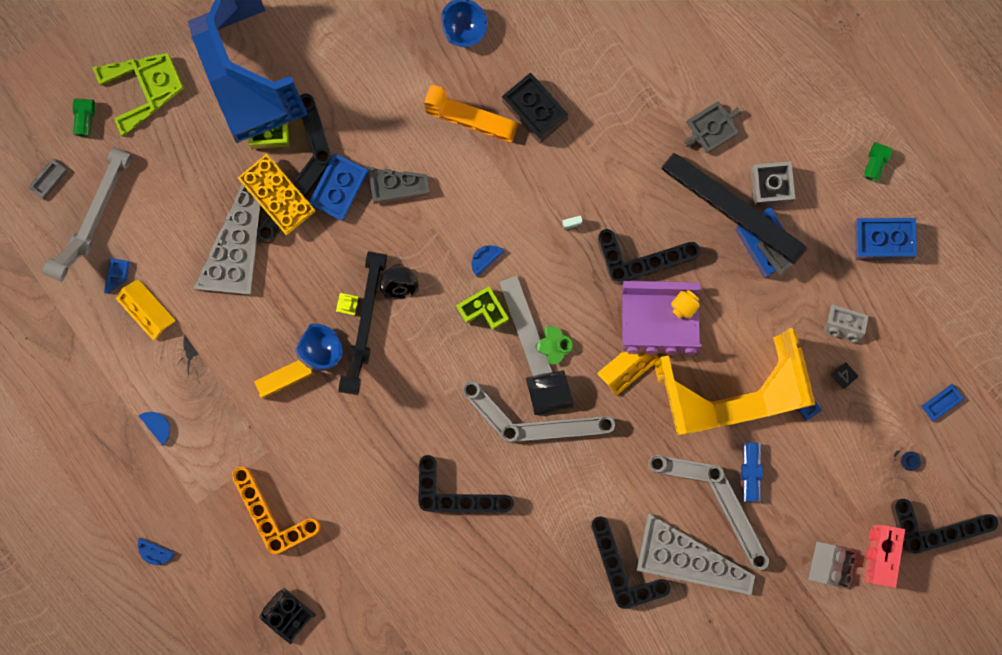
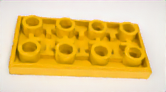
(276, 194)

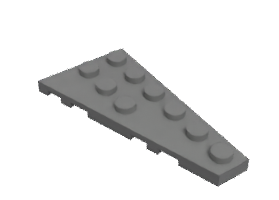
(234, 251)
(680, 557)

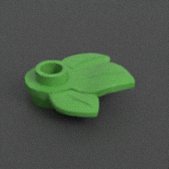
(551, 345)

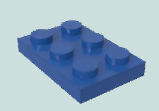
(338, 187)

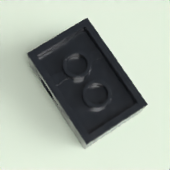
(535, 108)

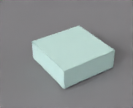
(572, 222)

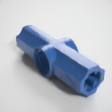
(751, 472)

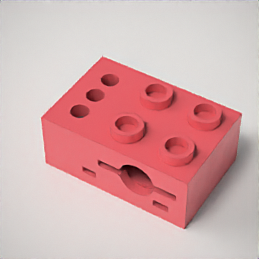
(884, 555)

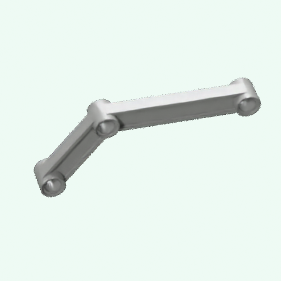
(81, 243)
(534, 430)
(725, 498)

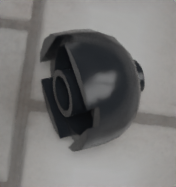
(399, 282)

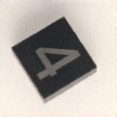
(844, 375)

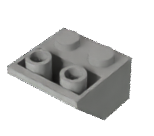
(832, 565)

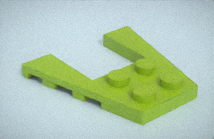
(158, 81)

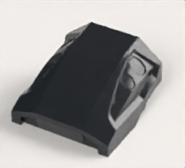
(549, 392)
(286, 615)

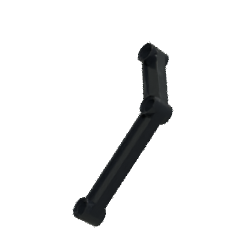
(314, 167)
(359, 353)

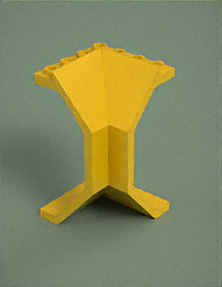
(783, 391)

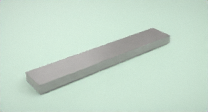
(524, 325)

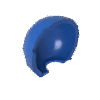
(463, 22)
(319, 348)

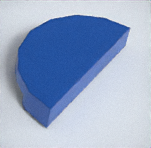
(484, 257)
(157, 425)
(153, 553)

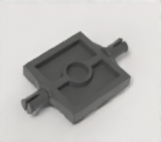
(712, 127)

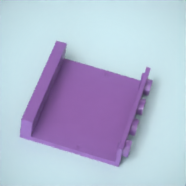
(649, 319)

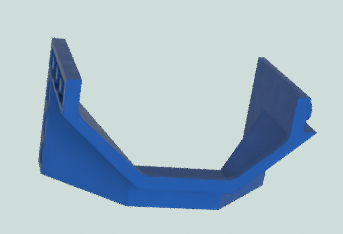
(246, 99)

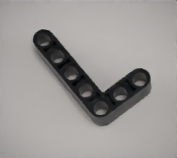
(643, 262)
(456, 498)
(940, 532)
(650, 586)

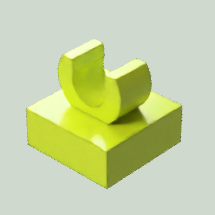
(347, 304)

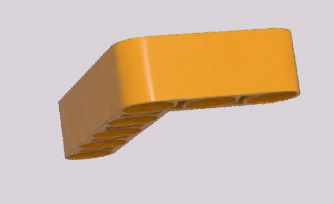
(440, 106)
(267, 516)

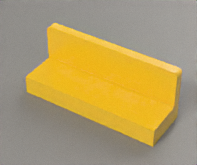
(144, 309)
(625, 370)
(282, 379)

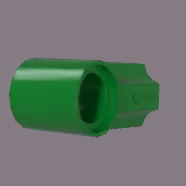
(83, 111)
(878, 157)

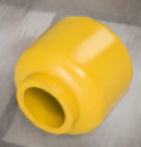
(685, 304)

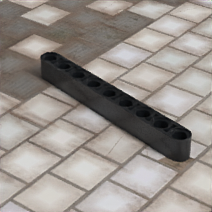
(734, 208)

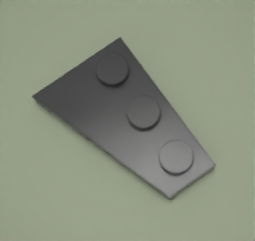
(394, 185)

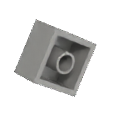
(772, 183)

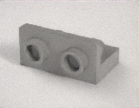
(846, 324)

